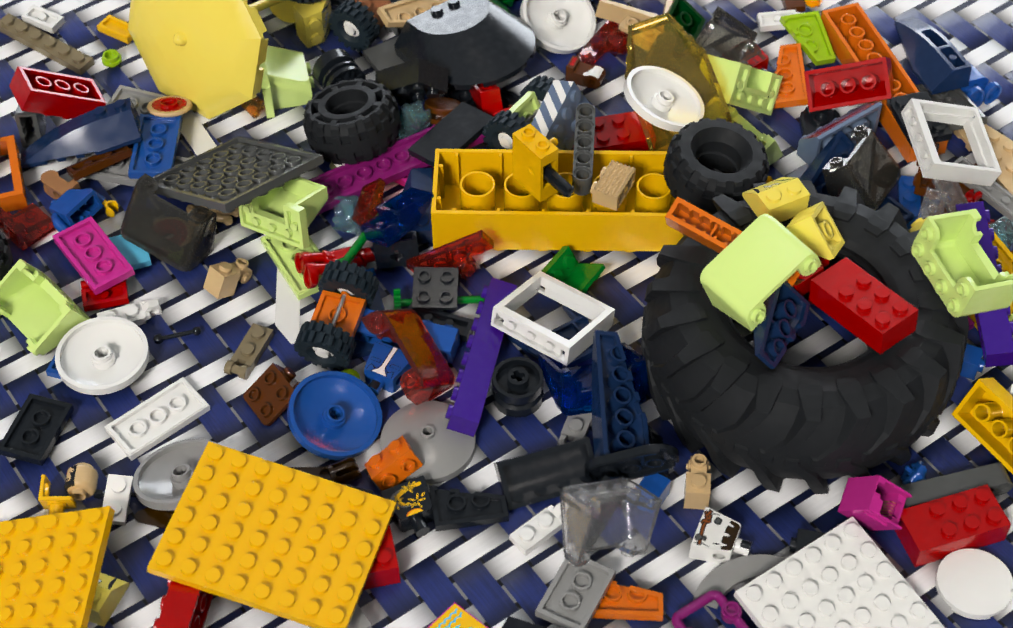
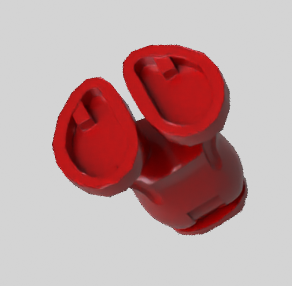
(313, 263)

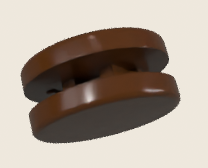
(440, 107)

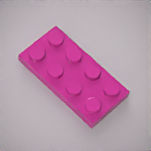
(93, 255)

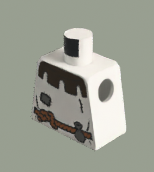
(718, 538)

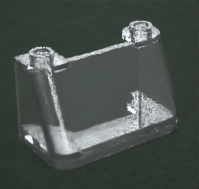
(606, 517)

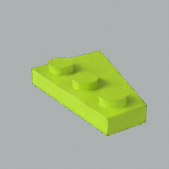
(810, 32)

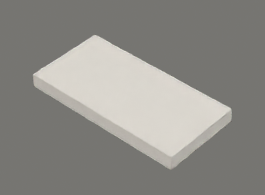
(157, 418)

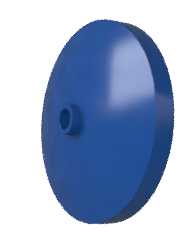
(334, 415)

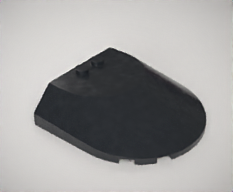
(471, 39)

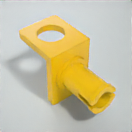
(55, 504)

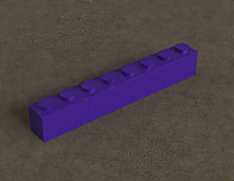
(993, 326)
(478, 362)

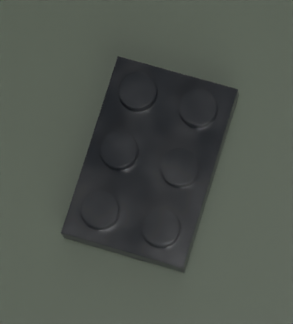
(938, 131)
(36, 429)

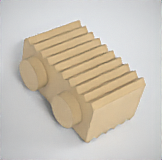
(613, 185)

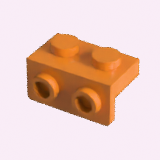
(393, 464)

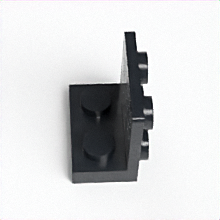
(435, 288)

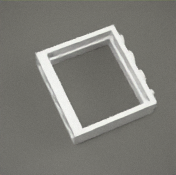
(915, 117)
(542, 338)

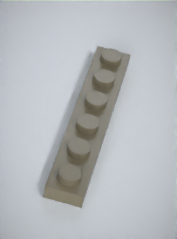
(45, 44)

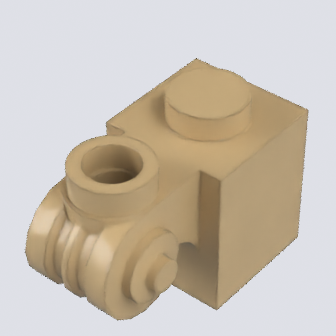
(224, 276)
(697, 483)

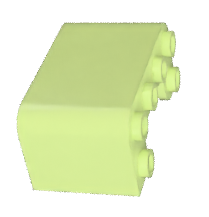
(959, 266)

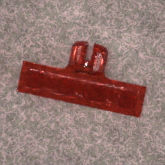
(607, 39)
(455, 254)

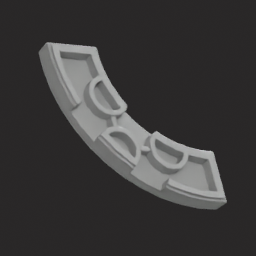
(734, 572)

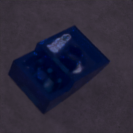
(397, 216)

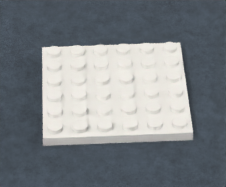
(835, 584)

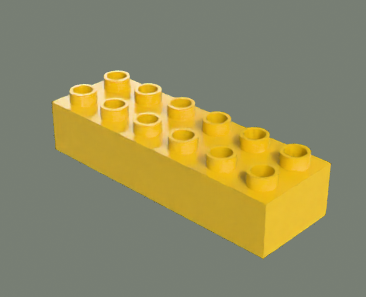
(479, 193)

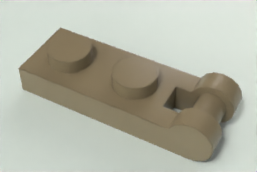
(249, 351)

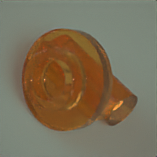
(253, 106)

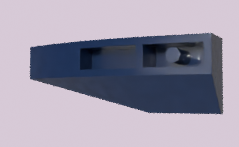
(932, 56)

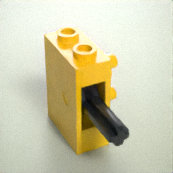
(537, 164)

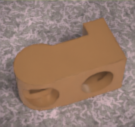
(55, 185)

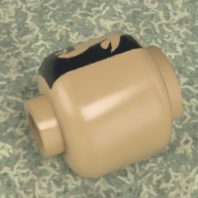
(81, 481)

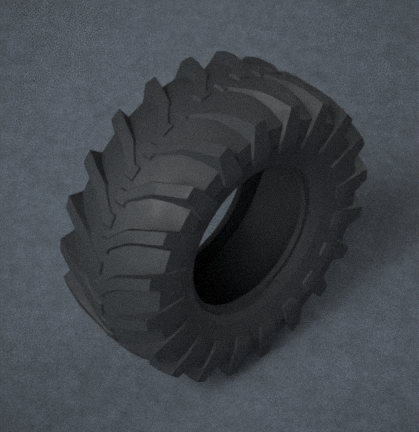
(799, 417)

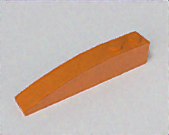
(705, 228)

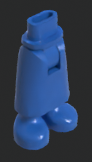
(980, 90)

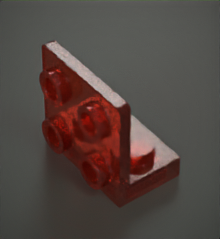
(369, 199)
(26, 225)

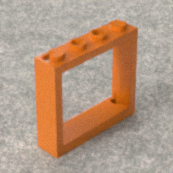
(14, 199)

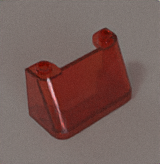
(429, 370)

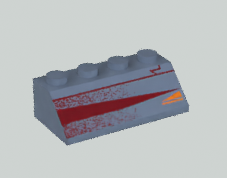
(813, 143)

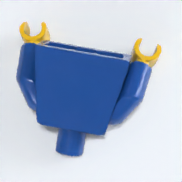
(78, 205)

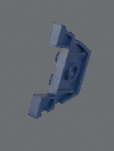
(567, 331)

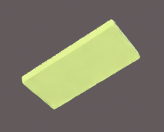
(283, 257)

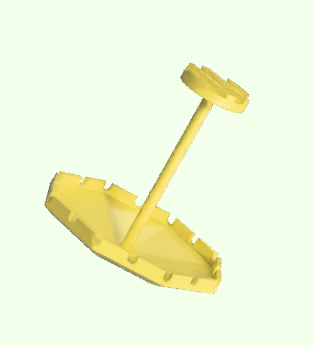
(205, 48)

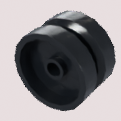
(517, 387)

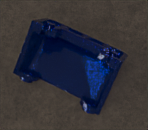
(572, 385)

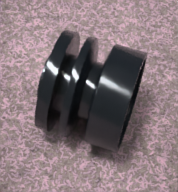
(335, 67)

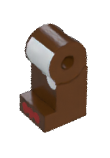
(584, 74)

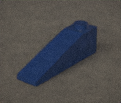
(784, 316)

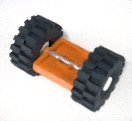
(332, 329)

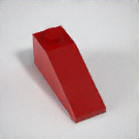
(487, 98)

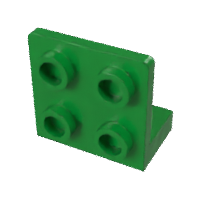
(568, 270)

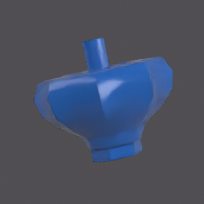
(914, 473)

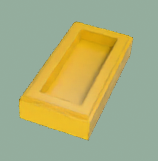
(115, 28)

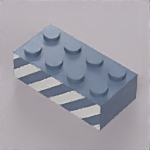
(558, 113)

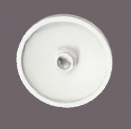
(560, 24)
(663, 98)
(102, 355)

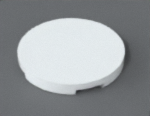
(974, 583)

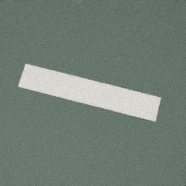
(196, 134)
(287, 310)

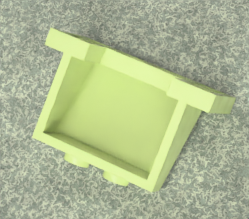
(285, 80)
(746, 85)
(286, 211)

